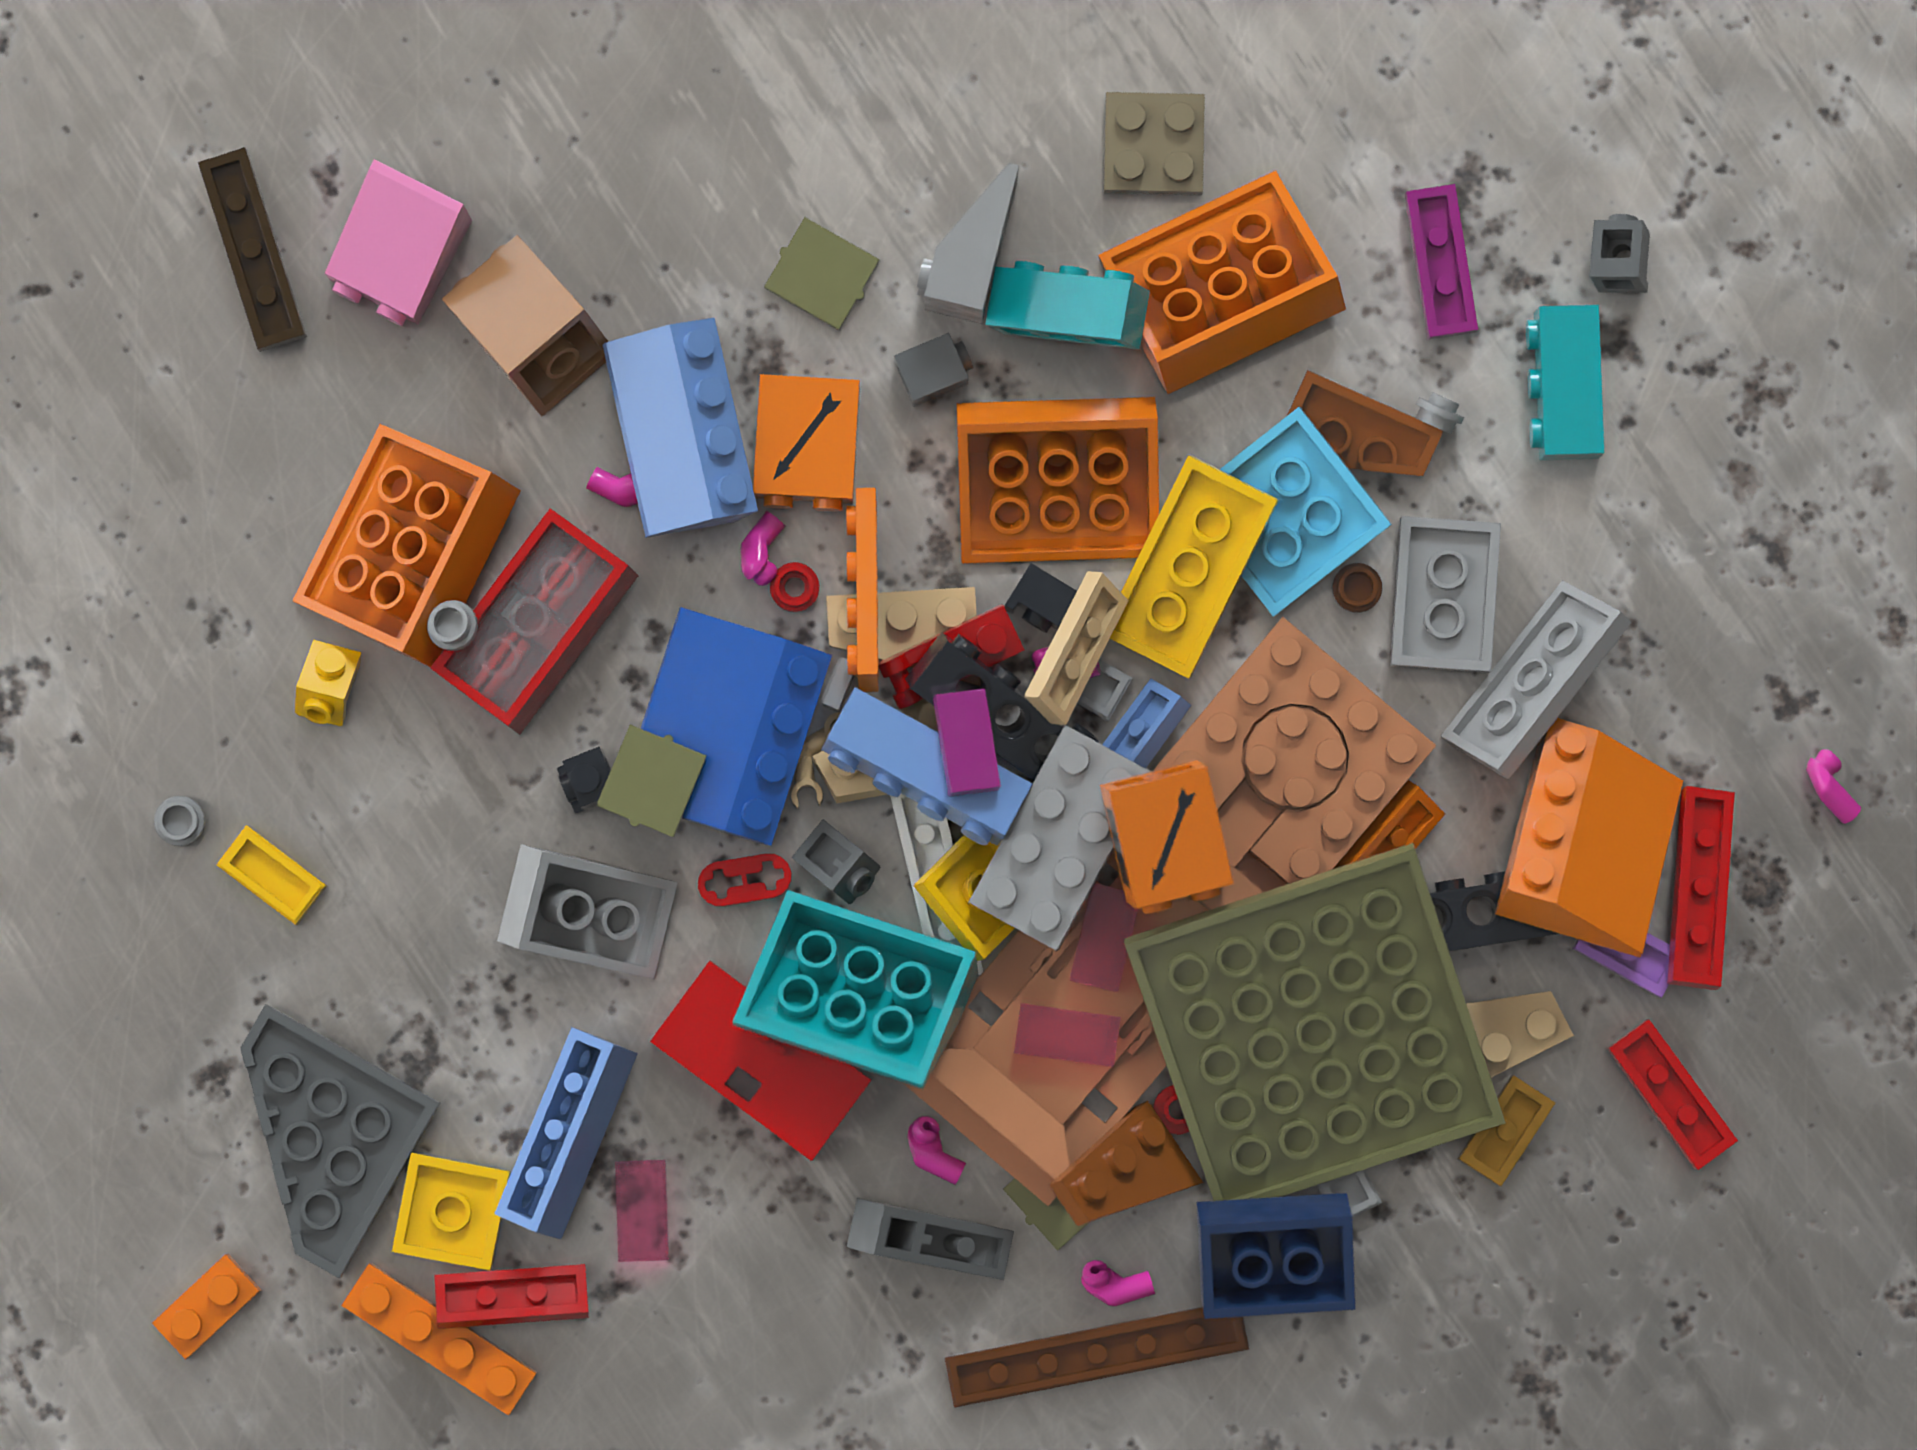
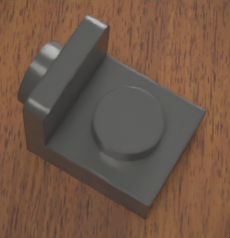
(837, 862)

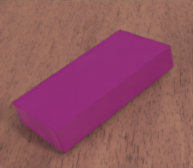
(966, 742)

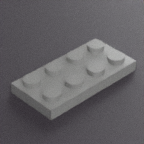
(1536, 679)
(1055, 841)

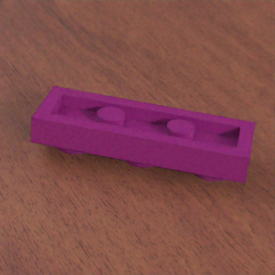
(1441, 261)

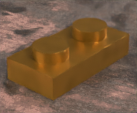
(1500, 1147)

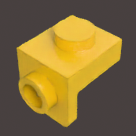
(326, 683)

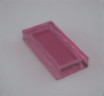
(1101, 944)
(1067, 1035)
(642, 1210)

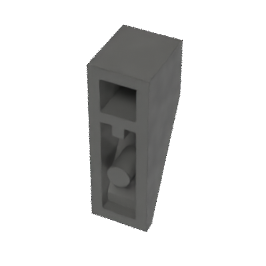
(929, 1239)

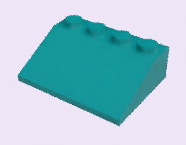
(857, 989)

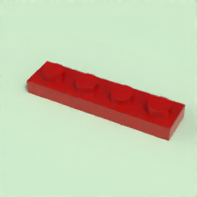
(1701, 888)

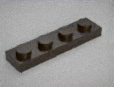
(252, 249)

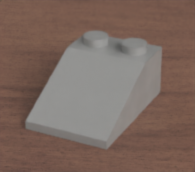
(965, 261)
(587, 912)

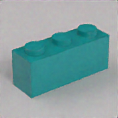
(1068, 305)
(1566, 382)

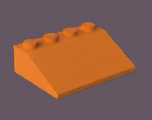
(1227, 281)
(1057, 479)
(405, 542)
(1590, 840)

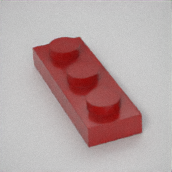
(1672, 1094)
(511, 1296)

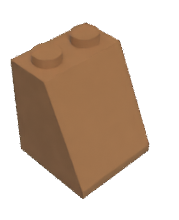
(528, 324)

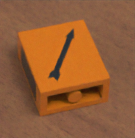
(806, 441)
(1167, 836)

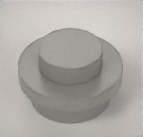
(1439, 412)
(452, 625)
(179, 821)

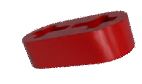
(747, 892)

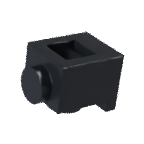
(1042, 598)
(584, 778)

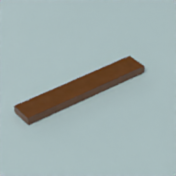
(1091, 1355)

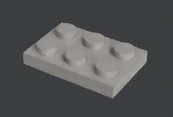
(1445, 594)

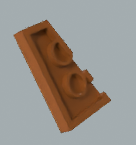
(1365, 430)
(1125, 1169)

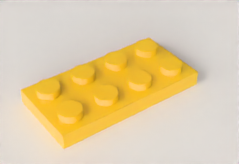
(1191, 565)

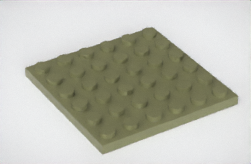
(1315, 1029)

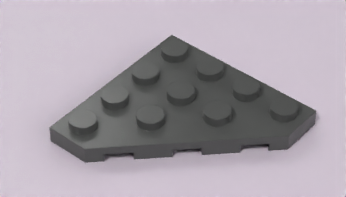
(332, 1133)

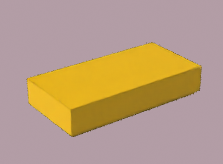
(271, 875)

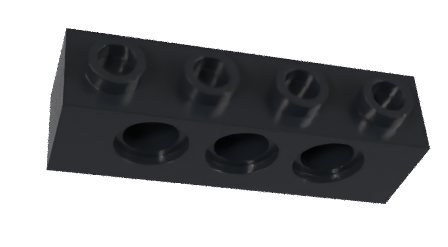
(950, 661)
(1461, 933)

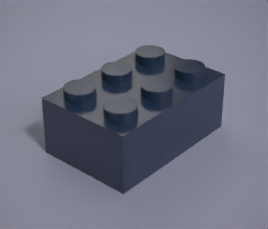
(1276, 1255)

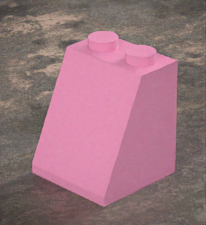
(396, 244)

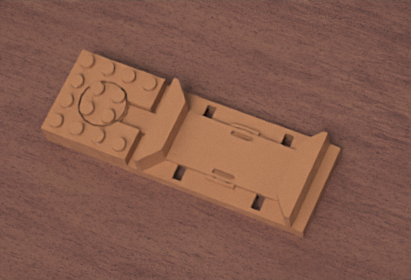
(1296, 777)

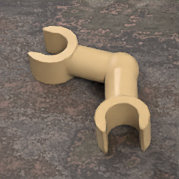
(804, 771)

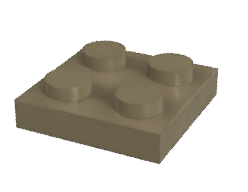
(1154, 143)

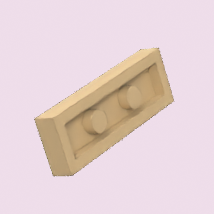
(1076, 648)

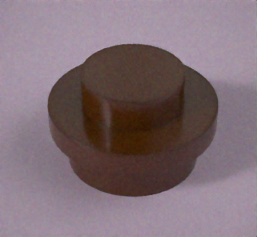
(1357, 587)

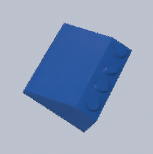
(746, 708)

